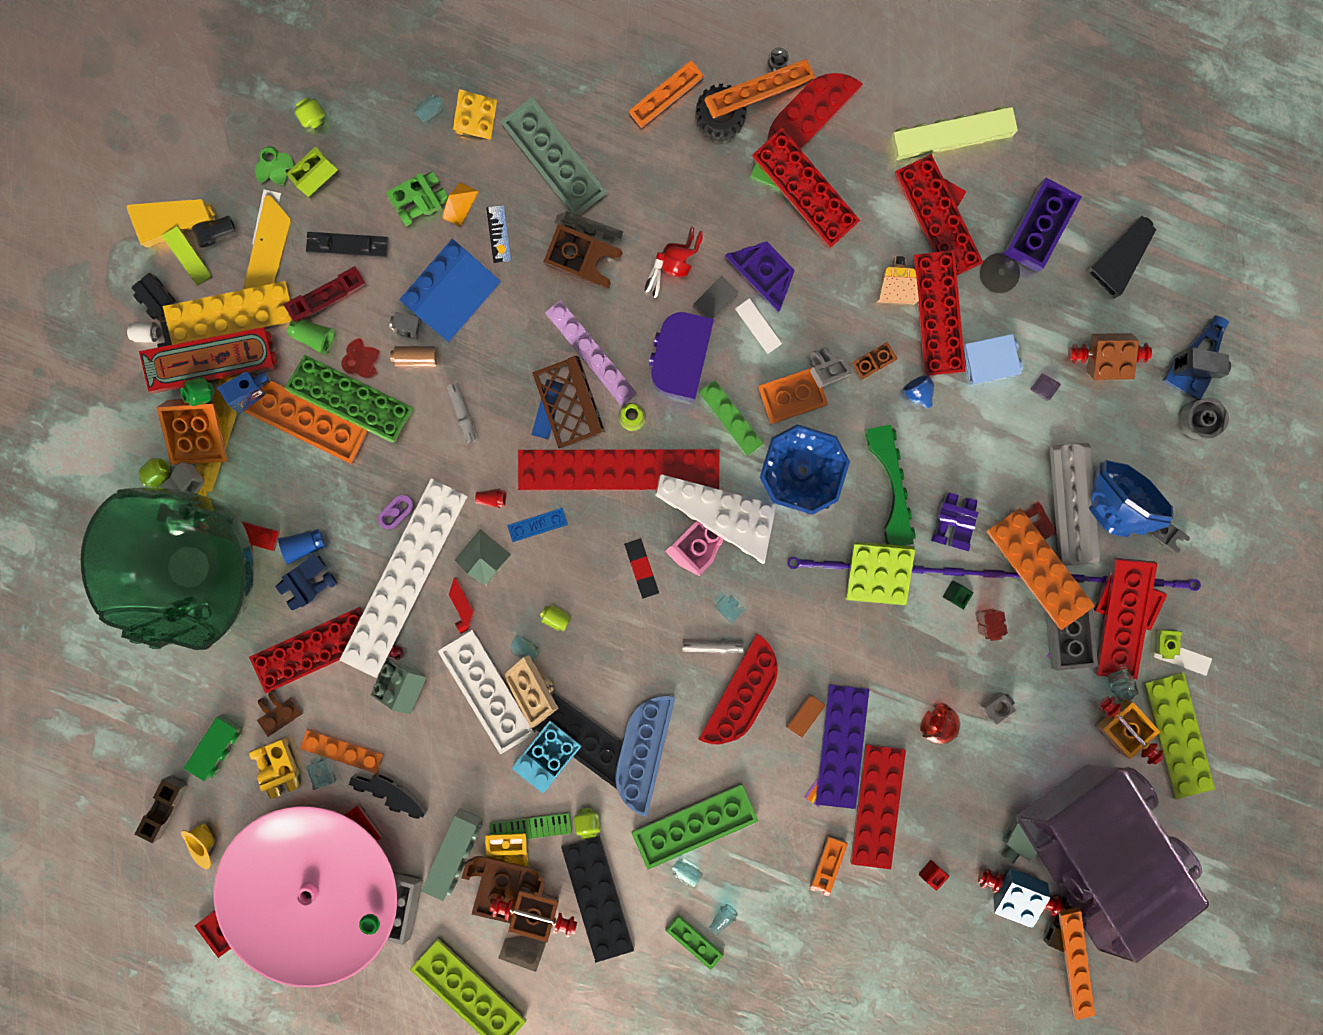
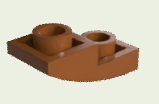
(874, 360)

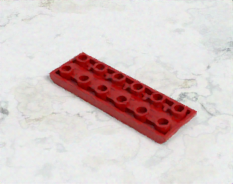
(805, 187)
(937, 212)
(939, 313)
(305, 651)

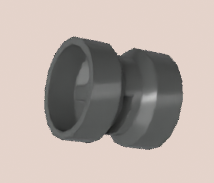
(778, 55)

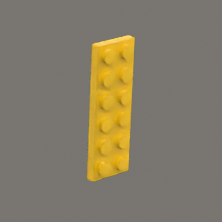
(228, 313)

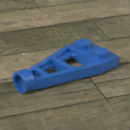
(1197, 385)

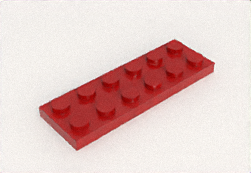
(1126, 616)
(878, 806)

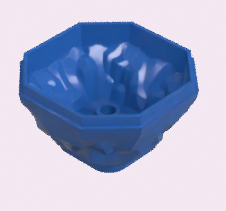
(824, 464)
(1127, 501)

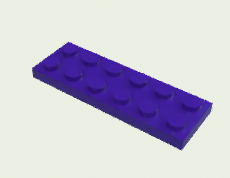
(842, 746)

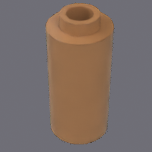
(414, 356)

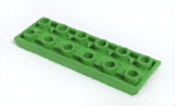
(348, 398)

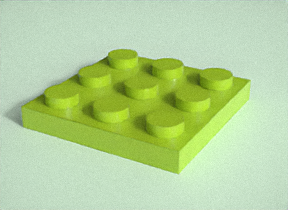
(880, 573)

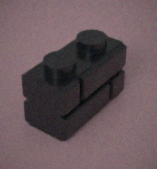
(153, 295)

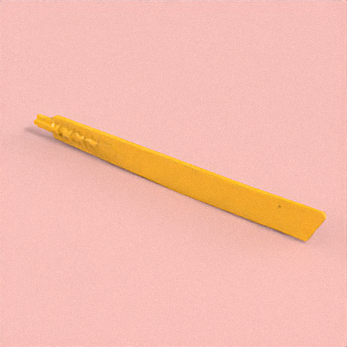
(262, 270)

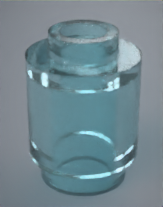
(429, 108)
(523, 647)
(686, 872)

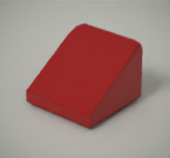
(933, 875)

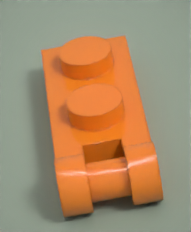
(828, 865)

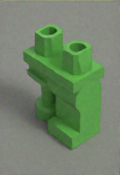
(417, 191)

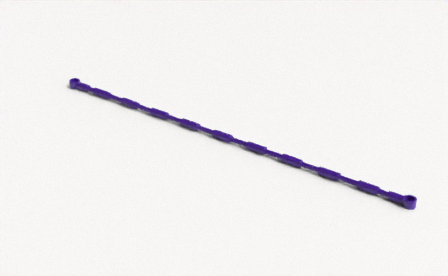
(986, 573)

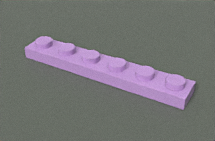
(591, 353)

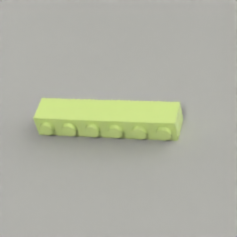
(953, 133)

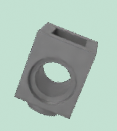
(990, 707)

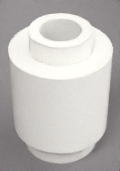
(144, 332)

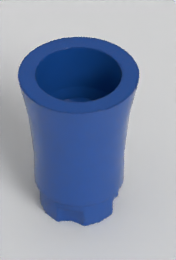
(300, 545)

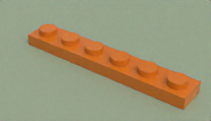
(759, 88)
(1076, 963)

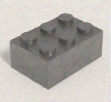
(1074, 645)

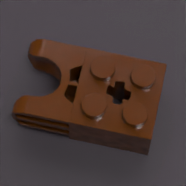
(587, 254)

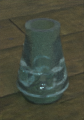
(724, 917)

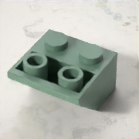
(398, 686)

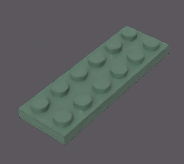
(553, 157)

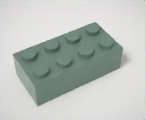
(450, 857)

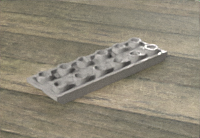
(1072, 497)

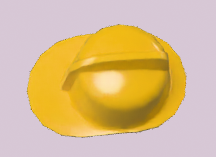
(199, 843)

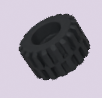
(716, 128)

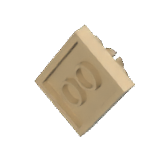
(531, 691)

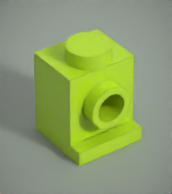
(1162, 639)

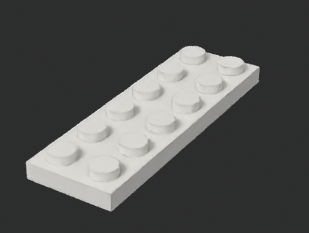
(486, 691)

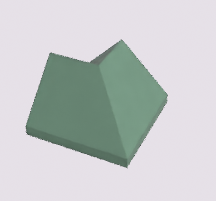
(482, 557)

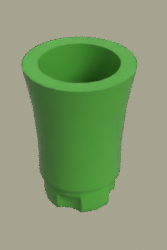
(312, 335)

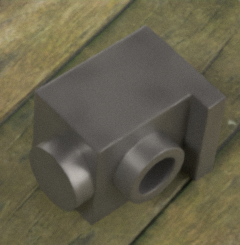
(405, 324)

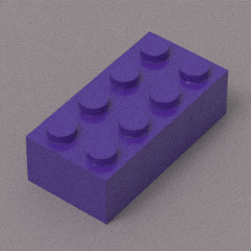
(1042, 225)

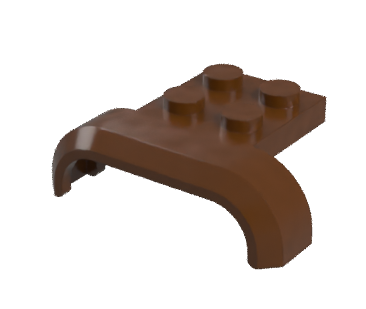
(502, 880)

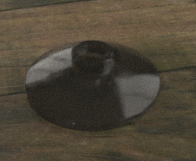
(993, 280)

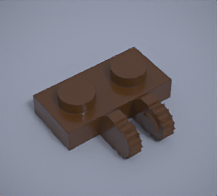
(279, 716)

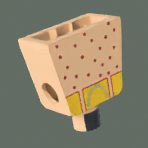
(898, 283)

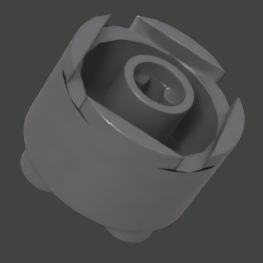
(1192, 418)

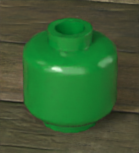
(197, 391)

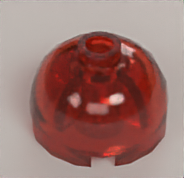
(940, 725)

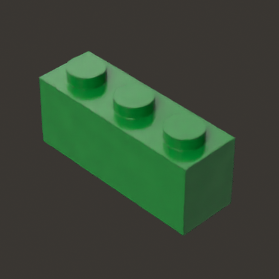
(213, 748)

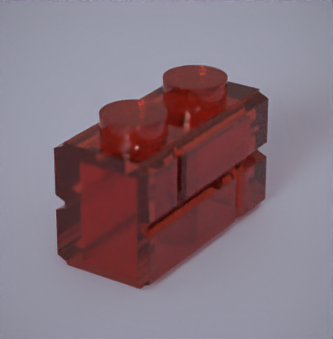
(991, 624)

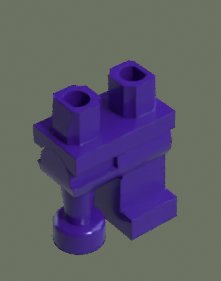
(961, 519)

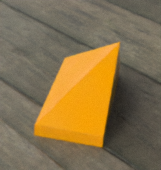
(459, 203)

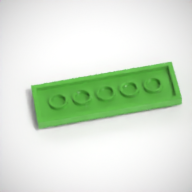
(694, 826)

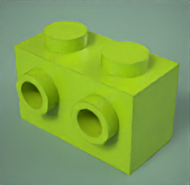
(311, 171)

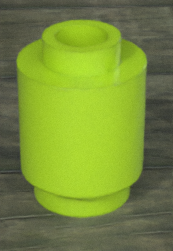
(555, 617)

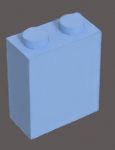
(992, 359)

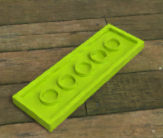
(1179, 735)
(466, 992)

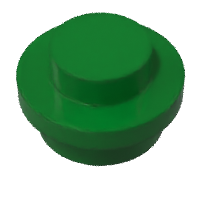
(369, 924)

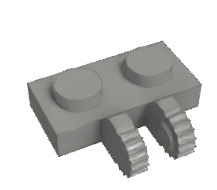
(827, 368)

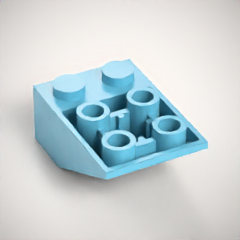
(546, 757)

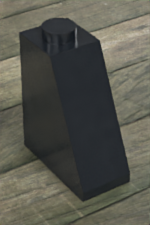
(1201, 363)

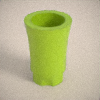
(632, 424)

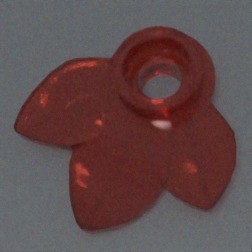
(363, 359)

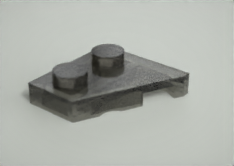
(522, 951)

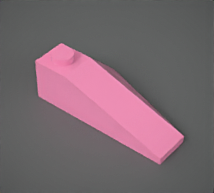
(695, 548)

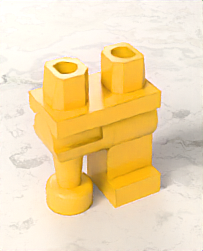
(281, 770)

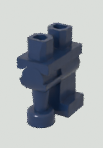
(300, 582)

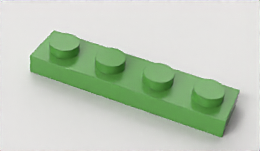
(731, 417)

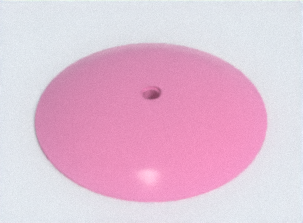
(279, 927)

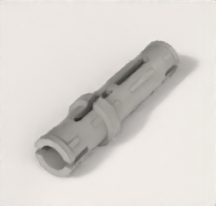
(465, 421)
(712, 646)

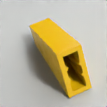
(156, 219)

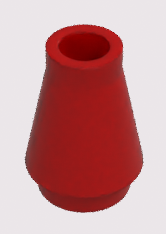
(493, 498)

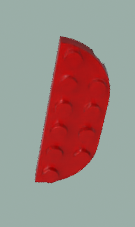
(815, 106)
(743, 695)

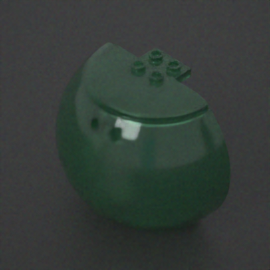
(167, 567)

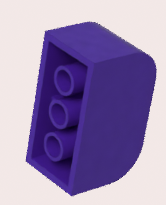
(680, 355)

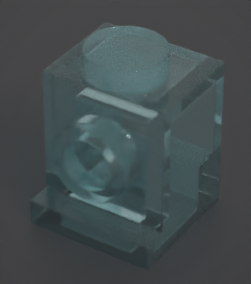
(728, 607)
(1124, 690)
(328, 776)

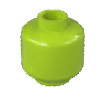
(309, 113)
(154, 472)
(587, 823)

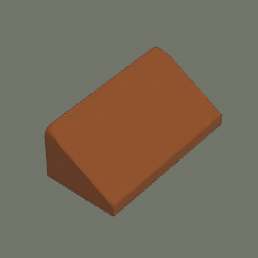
(805, 715)

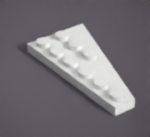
(728, 515)

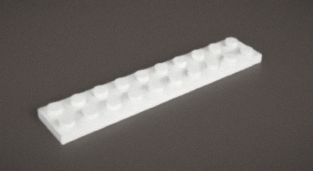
(403, 578)

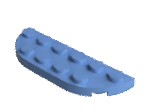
(642, 753)

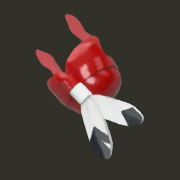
(673, 261)

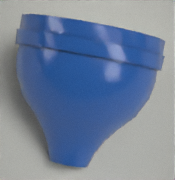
(920, 391)

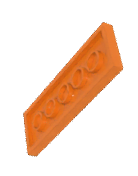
(308, 422)
(1040, 568)

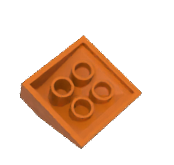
(191, 432)

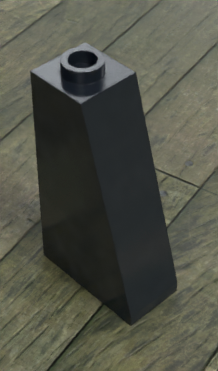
(1118, 262)

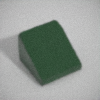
(958, 594)

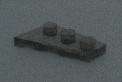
(588, 226)

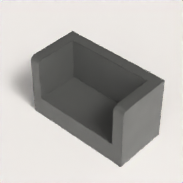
(715, 298)

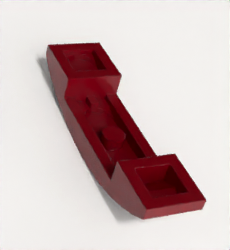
(325, 295)

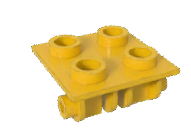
(474, 114)

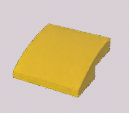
(508, 848)

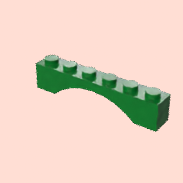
(881, 444)

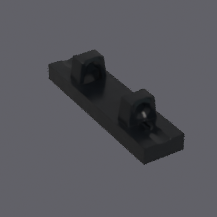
(347, 244)

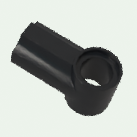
(208, 233)

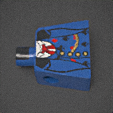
(244, 390)

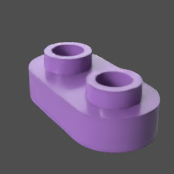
(395, 510)

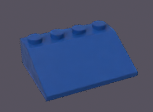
(450, 290)

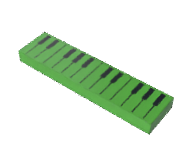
(535, 826)

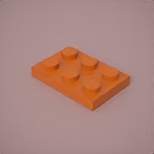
(791, 396)

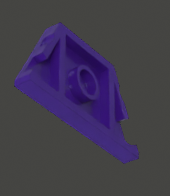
(764, 271)

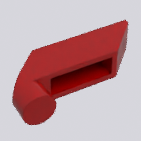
(462, 605)

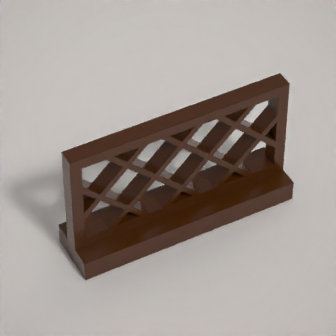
(585, 397)

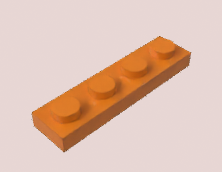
(666, 94)
(342, 751)

